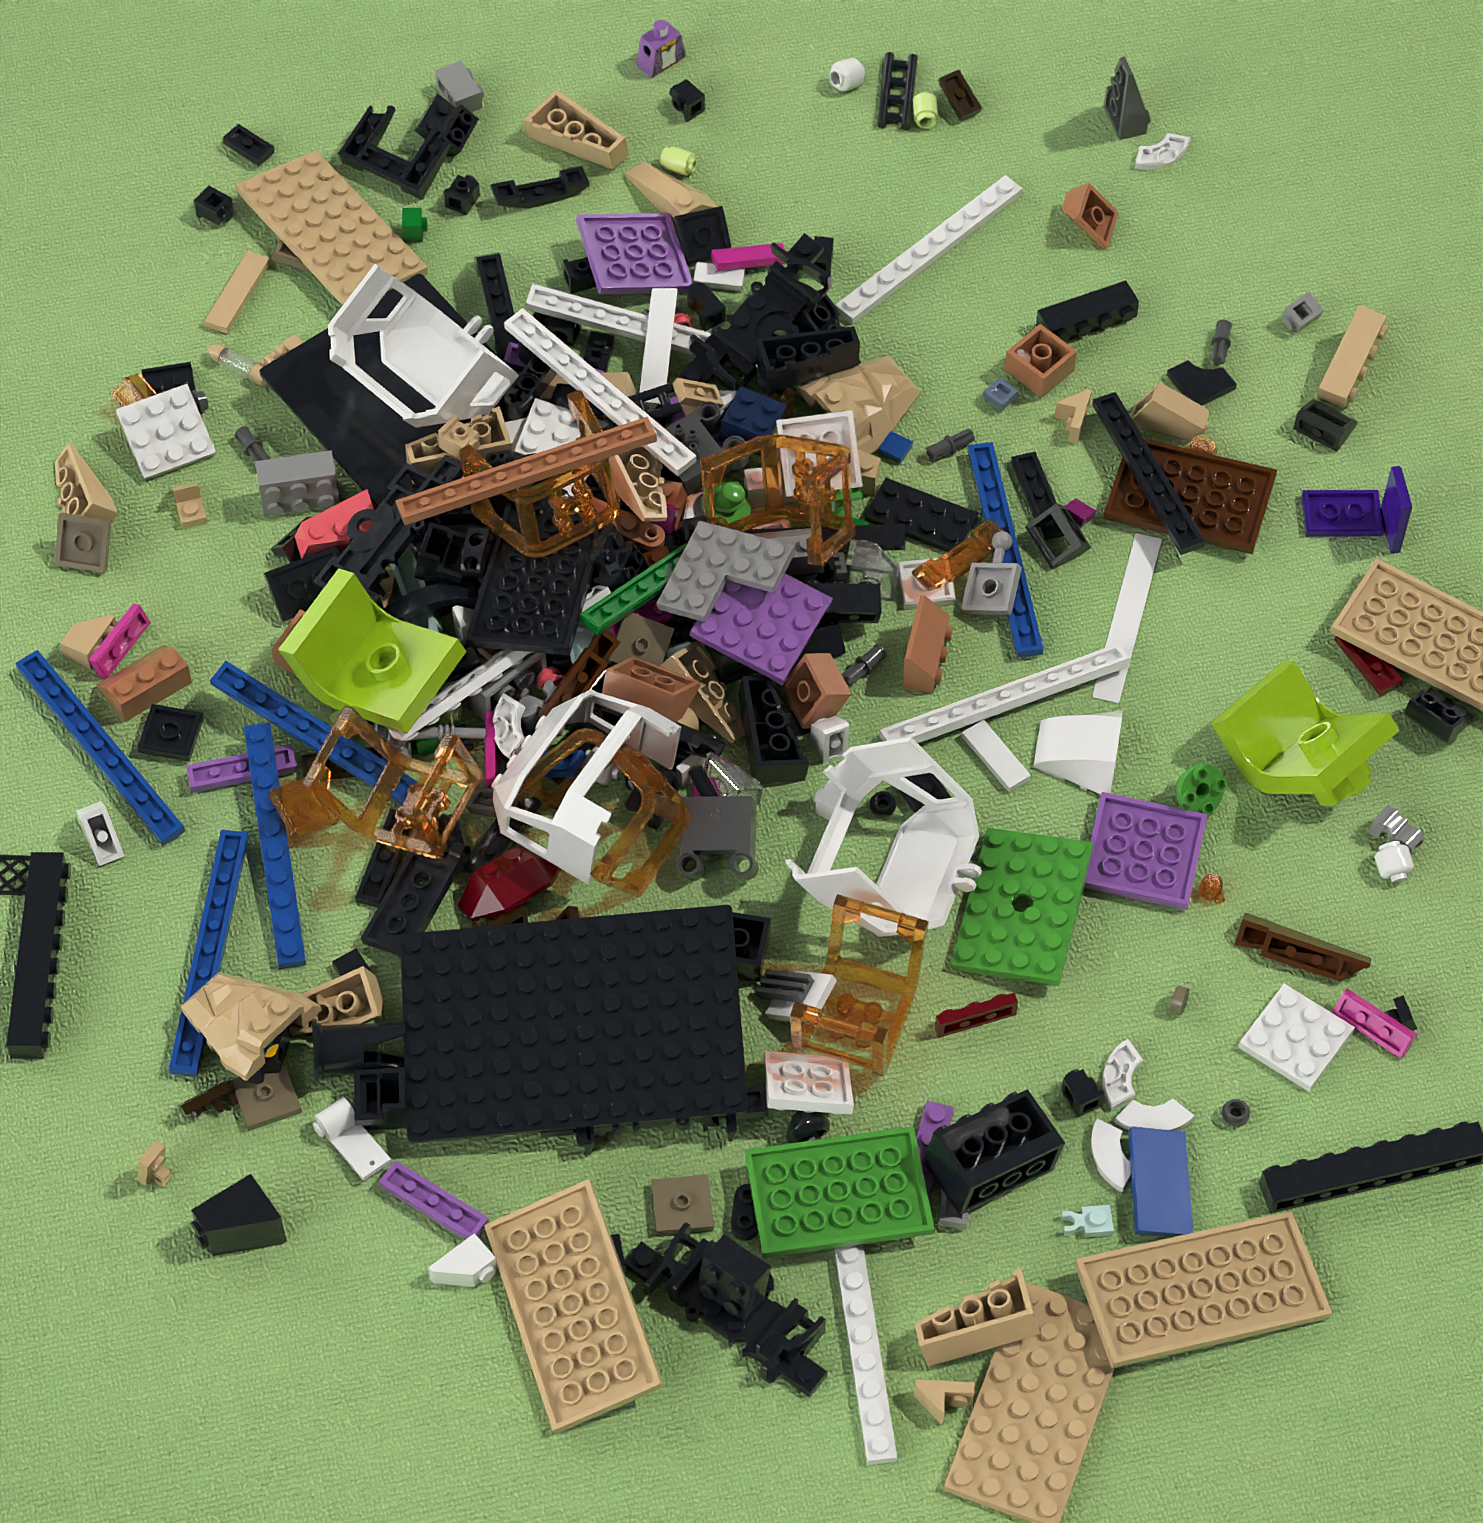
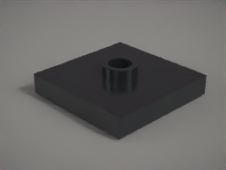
(701, 233)
(170, 732)

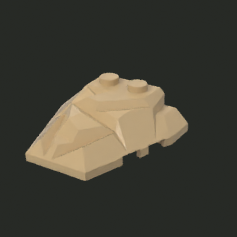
(873, 390)
(244, 1017)

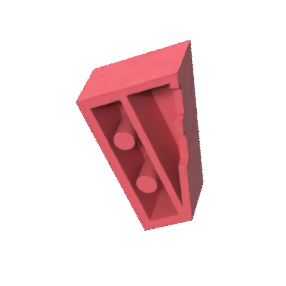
(331, 526)

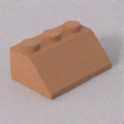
(926, 647)
(146, 682)
(651, 687)

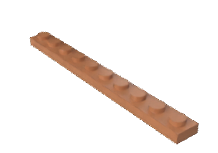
(526, 470)

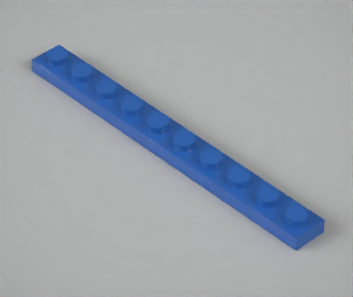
(995, 506)
(304, 726)
(100, 747)
(274, 848)
(210, 944)

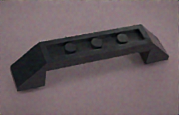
(497, 298)

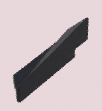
(690, 739)

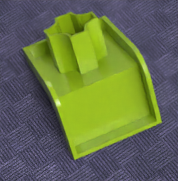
(366, 658)
(1296, 744)

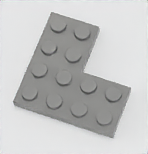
(721, 556)

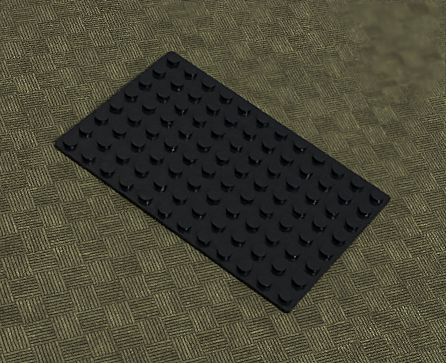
(350, 418)
(572, 1024)

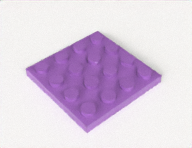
(633, 252)
(762, 626)
(1145, 850)

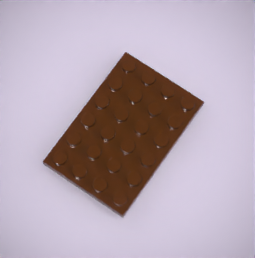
(1219, 493)

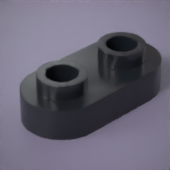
(743, 1210)

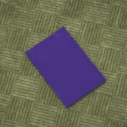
(1396, 509)
(1342, 513)

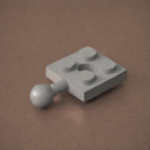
(983, 575)

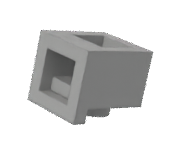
(1306, 307)

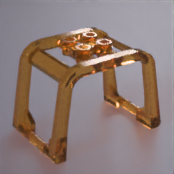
(811, 490)
(530, 543)
(647, 780)
(422, 801)
(883, 1042)

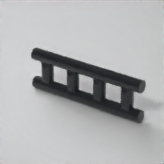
(906, 100)
(639, 399)

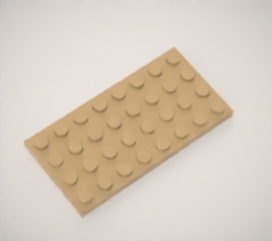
(328, 224)
(1416, 631)
(1202, 1289)
(573, 1306)
(1035, 1414)

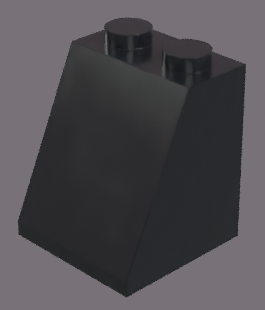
(237, 1220)

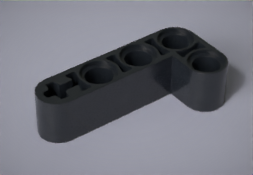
(527, 386)

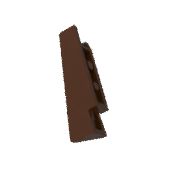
(583, 672)
(1299, 949)

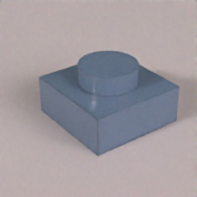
(1000, 394)

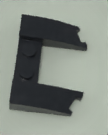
(413, 177)

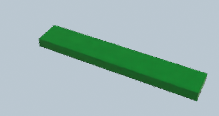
(631, 594)

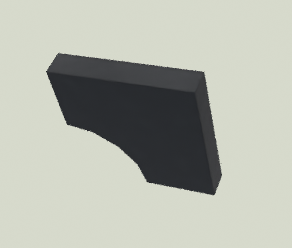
(1199, 383)

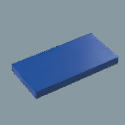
(1160, 1182)

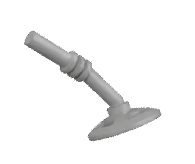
(433, 732)

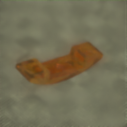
(958, 560)

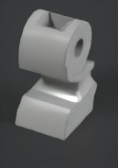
(533, 706)
(1397, 828)

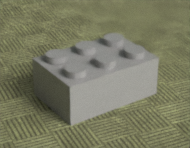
(297, 483)

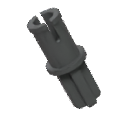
(1221, 342)
(949, 444)
(251, 445)
(864, 664)

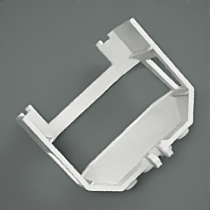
(423, 350)
(577, 821)
(927, 853)

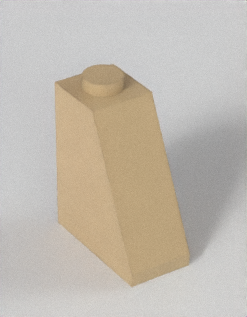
(1170, 413)

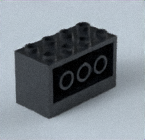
(993, 1151)

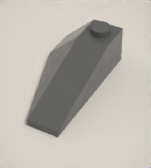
(1125, 103)

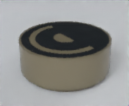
(1179, 999)

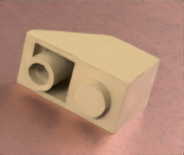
(85, 639)

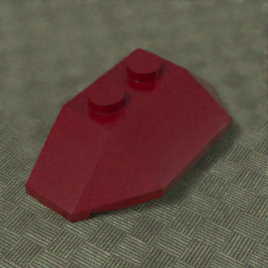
(506, 883)

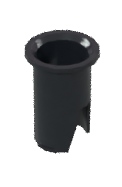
(340, 1047)

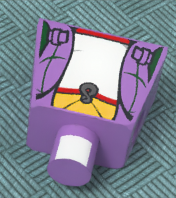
(660, 48)

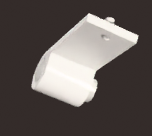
(350, 1140)

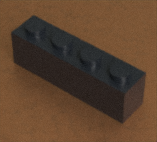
(1090, 311)

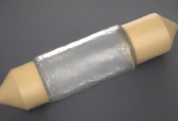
(236, 363)

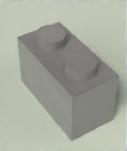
(458, 86)

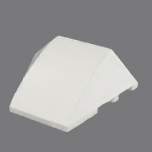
(1080, 749)

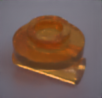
(1203, 444)
(1211, 888)

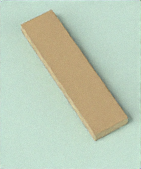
(237, 292)

